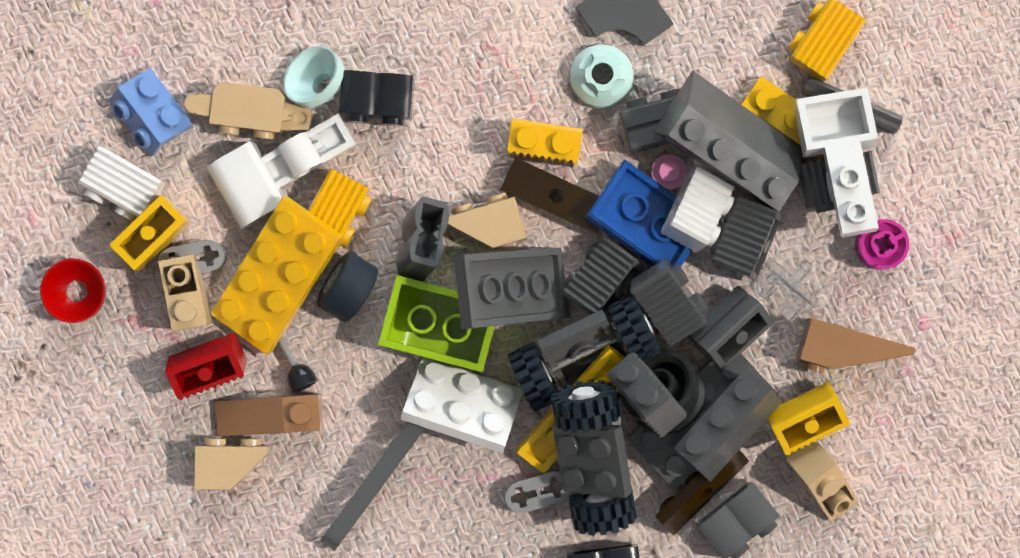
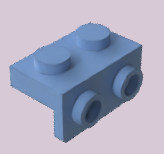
(149, 111)

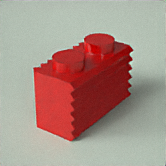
(206, 366)

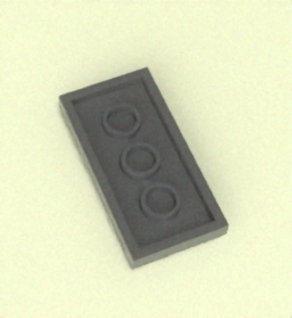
(510, 287)
(661, 451)

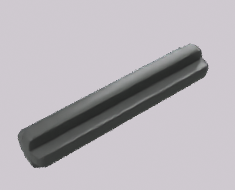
(883, 118)

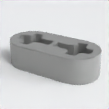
(197, 248)
(539, 500)

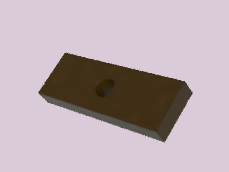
(535, 185)
(697, 492)

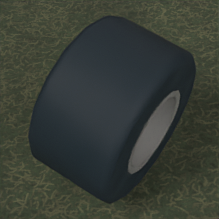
(347, 287)

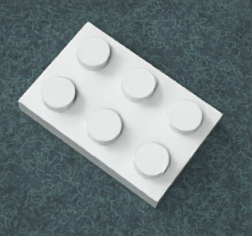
(462, 404)

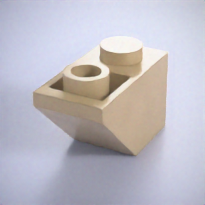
(492, 224)
(185, 293)
(224, 465)
(822, 480)

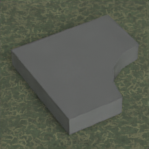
(635, 17)

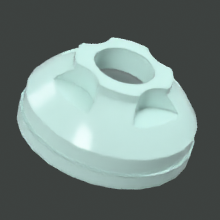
(308, 72)
(596, 94)

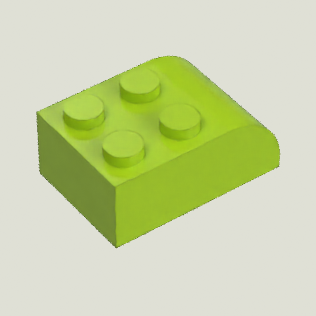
(428, 323)

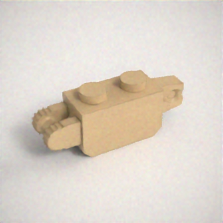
(249, 109)

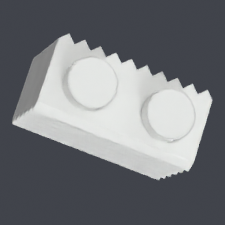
(121, 183)
(698, 209)

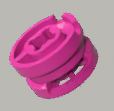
(884, 247)

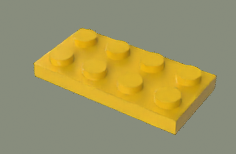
(277, 275)

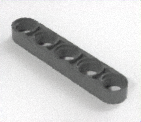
(372, 485)

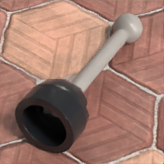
(300, 375)

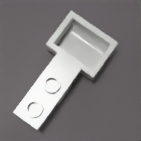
(839, 129)
(255, 182)

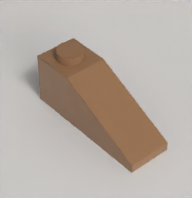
(841, 347)
(269, 415)

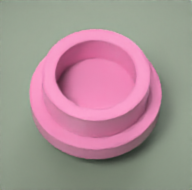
(669, 171)

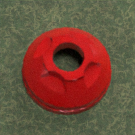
(55, 286)

